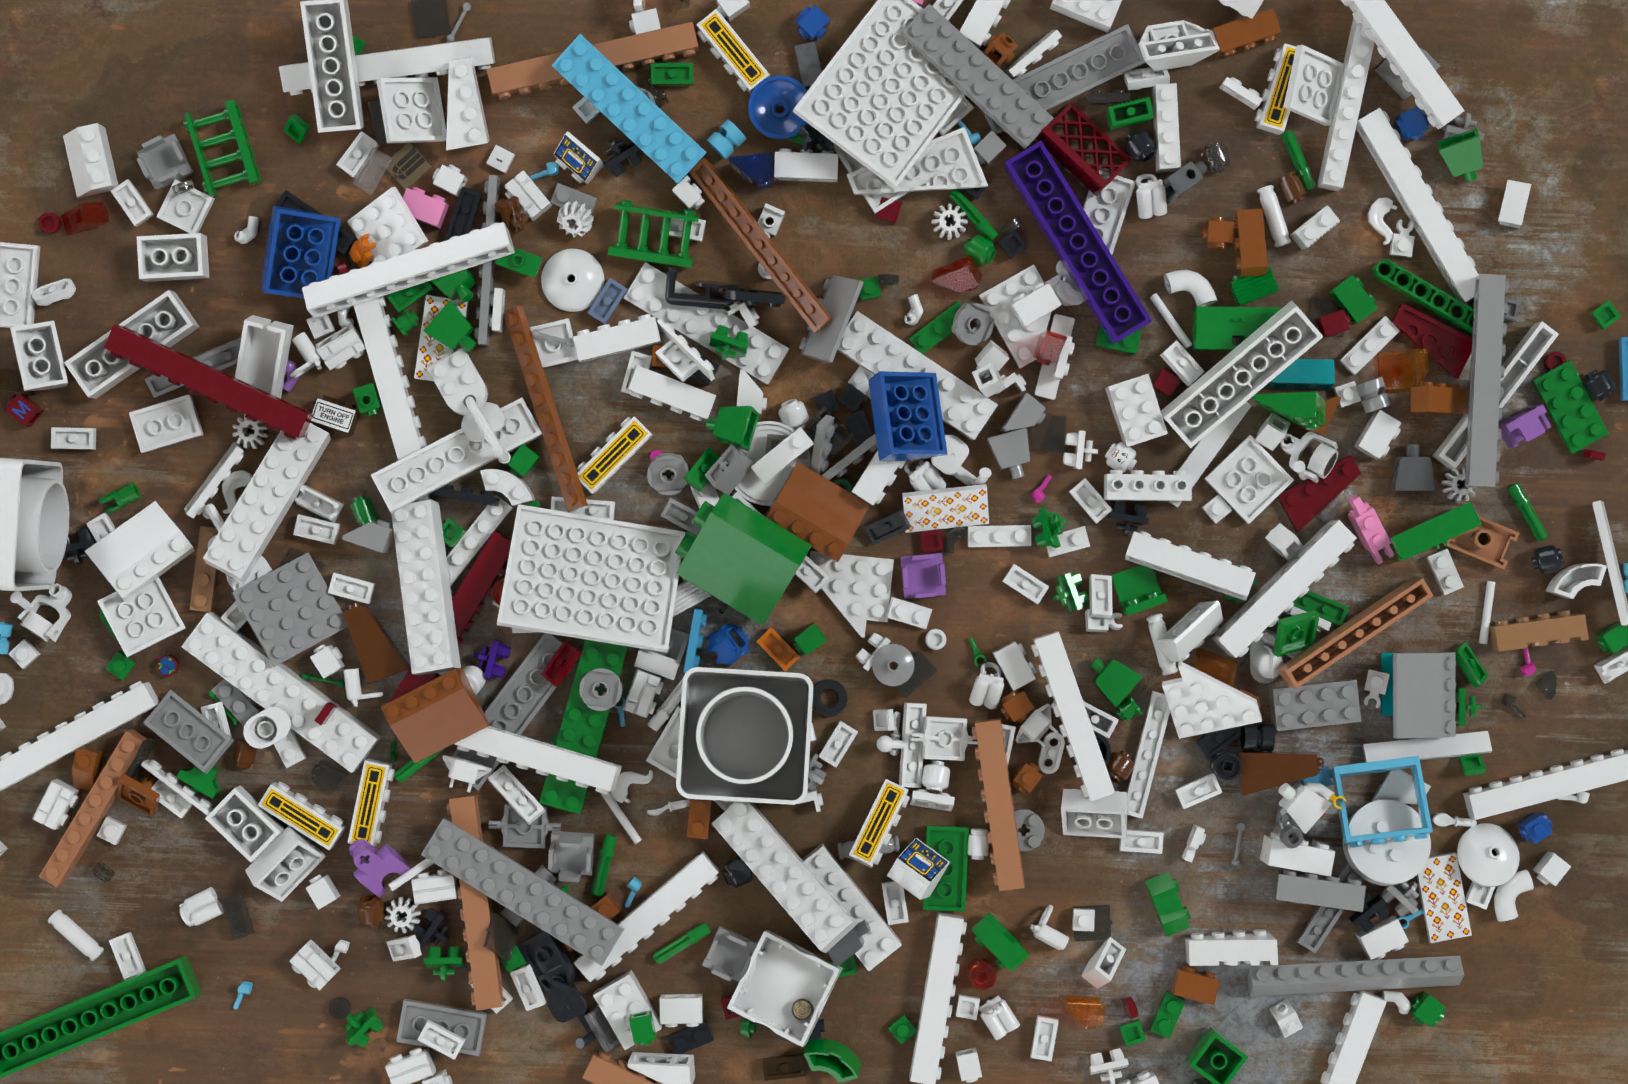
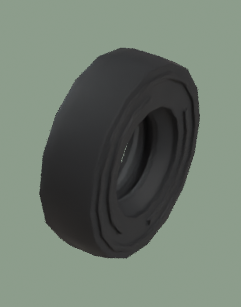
(838, 707)

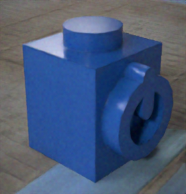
(812, 23)
(1411, 124)
(1535, 827)

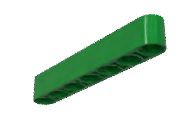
(1428, 295)

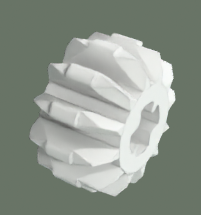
(575, 218)
(942, 223)
(251, 439)
(1454, 492)
(402, 906)

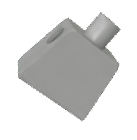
(1011, 451)

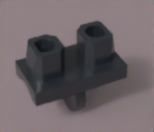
(814, 138)
(613, 162)
(1118, 513)
(84, 540)
(1376, 906)
(424, 935)

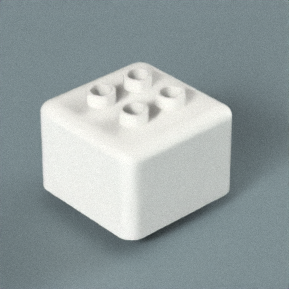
(31, 523)
(744, 736)

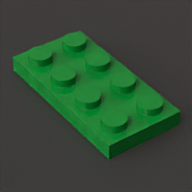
(1570, 407)
(951, 889)

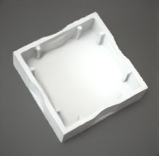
(776, 979)

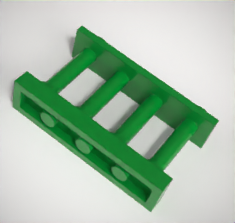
(237, 133)
(641, 251)

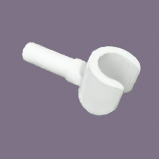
(1581, 797)
(342, 946)

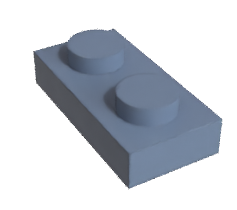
(607, 301)

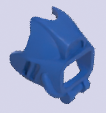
(725, 646)

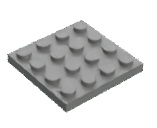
(290, 609)

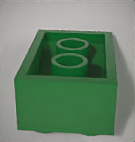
(1302, 408)

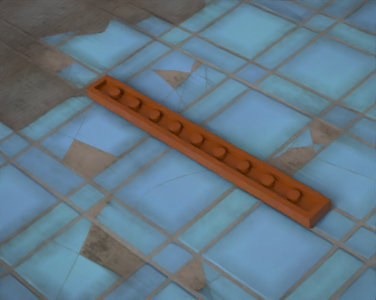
(760, 245)
(545, 409)

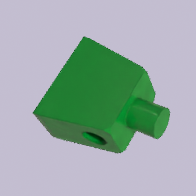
(1462, 154)
(456, 285)
(451, 328)
(734, 425)
(1114, 679)

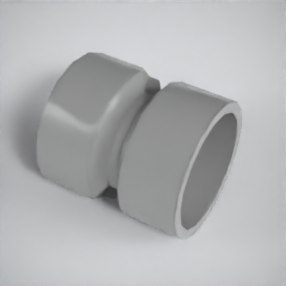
(1373, 395)

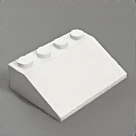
(140, 551)

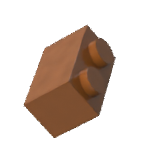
(699, 818)
(1195, 985)

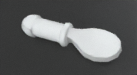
(896, 735)
(671, 805)
(1444, 819)

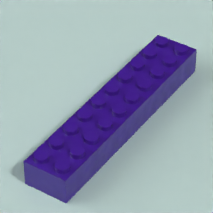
(1077, 243)

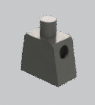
(1183, 180)
(1412, 472)
(849, 943)

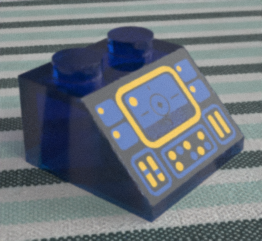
(755, 169)

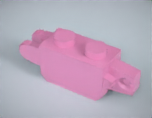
(1369, 528)

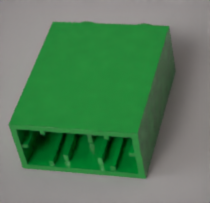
(740, 557)

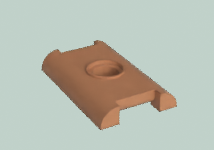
(1493, 550)

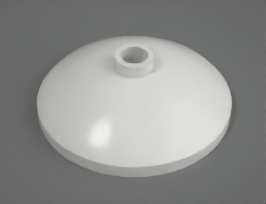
(572, 295)
(1476, 855)

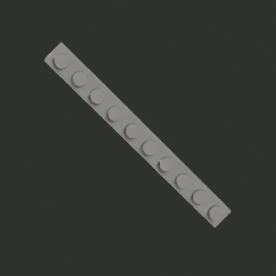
(1486, 380)
(1355, 975)

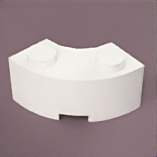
(507, 483)
(1574, 578)

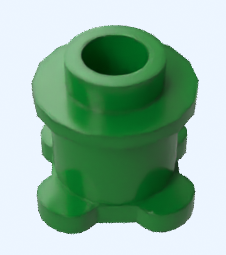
(406, 321)
(1128, 710)

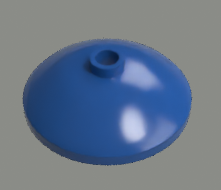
(767, 97)

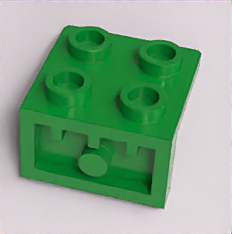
(1137, 589)

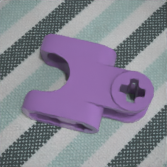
(376, 864)

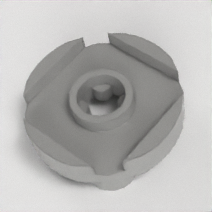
(962, 320)
(660, 482)
(607, 699)
(1036, 829)

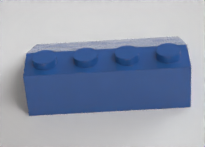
(298, 250)
(907, 415)

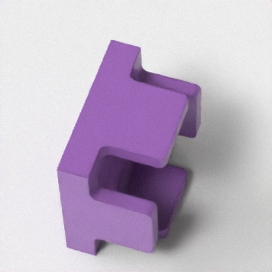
(1524, 425)
(923, 575)

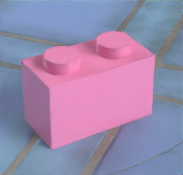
(425, 208)

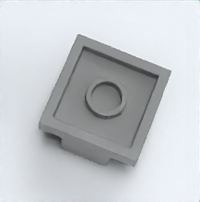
(164, 161)
(571, 855)
(729, 955)

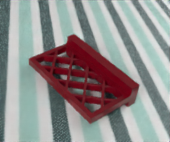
(1086, 173)

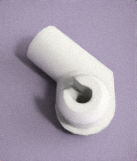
(248, 233)
(915, 312)

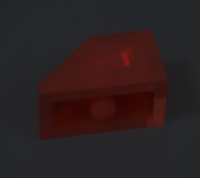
(85, 217)
(958, 276)
(1049, 347)

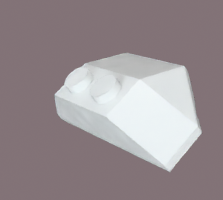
(1176, 44)

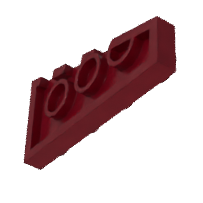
(1443, 343)
(1309, 498)

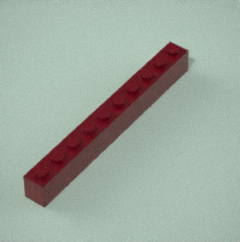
(208, 381)
(469, 599)

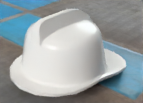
(1264, 662)
(267, 727)

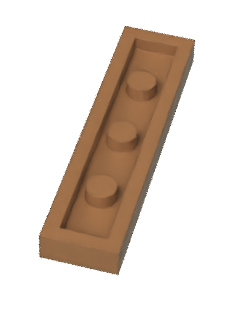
(204, 575)

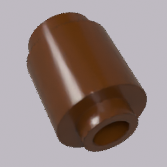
(1292, 188)
(244, 754)

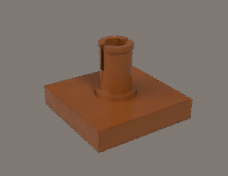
(139, 794)

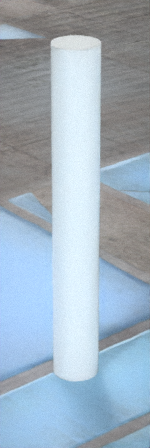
(1170, 320)
(1487, 610)
(621, 817)
(410, 874)

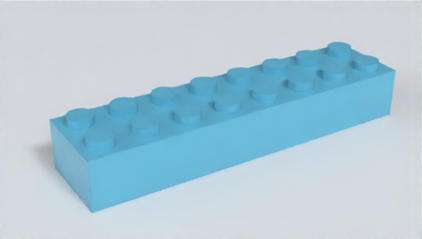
(628, 108)

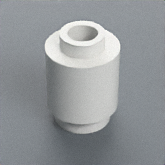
(978, 844)

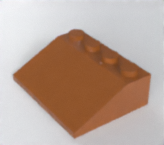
(817, 511)
(435, 715)

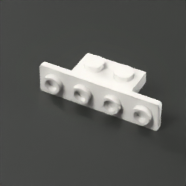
(679, 356)
(1051, 375)
(173, 794)

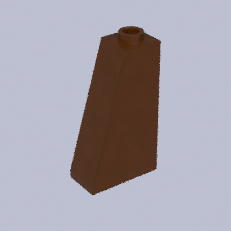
(373, 645)
(1272, 769)

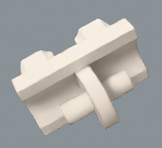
(1078, 440)
(867, 658)
(1098, 1065)

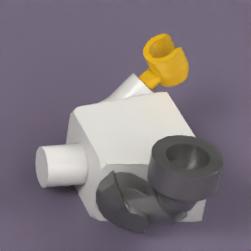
(1303, 808)

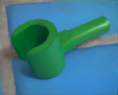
(977, 654)

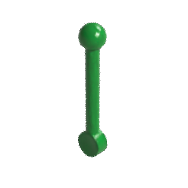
(340, 683)
(234, 721)

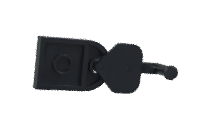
(730, 294)
(557, 977)

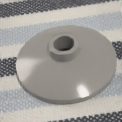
(885, 656)

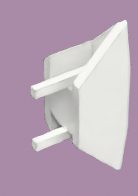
(1036, 726)
(465, 770)

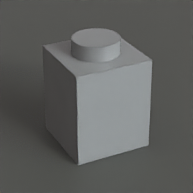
(989, 148)

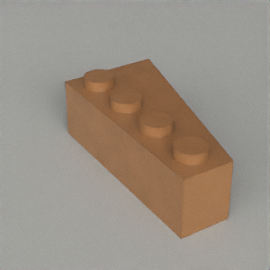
(1538, 631)

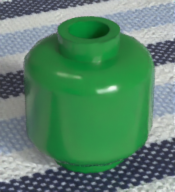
(980, 249)

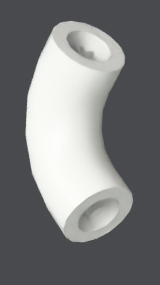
(1193, 283)
(1506, 895)

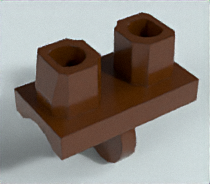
(511, 215)

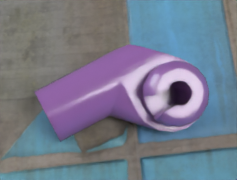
(290, 382)

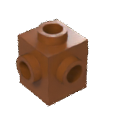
(1001, 49)

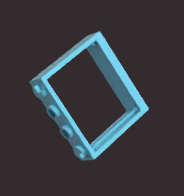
(1382, 766)

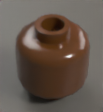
(1120, 766)
(371, 910)

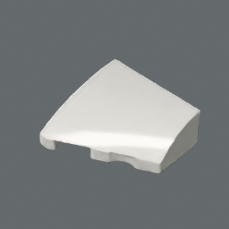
(1398, 787)

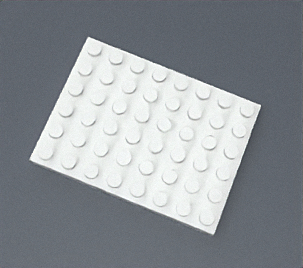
(881, 94)
(591, 578)

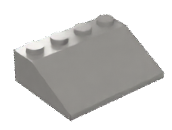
(839, 302)
(1424, 695)

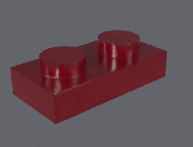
(561, 663)

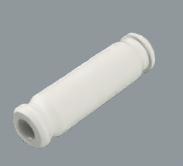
(1274, 216)
(1157, 630)
(75, 935)

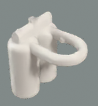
(1150, 197)
(308, 353)
(924, 477)
(353, 687)
(987, 688)
(200, 908)
(1047, 934)
(998, 1017)

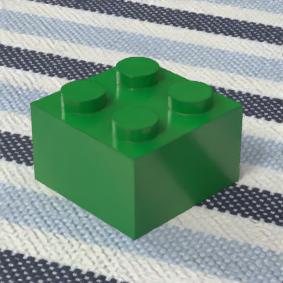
(1216, 1057)

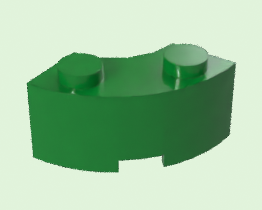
(1169, 909)
(1000, 942)
(832, 1058)

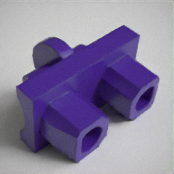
(497, 650)

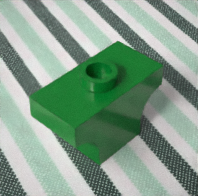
(521, 263)
(201, 781)

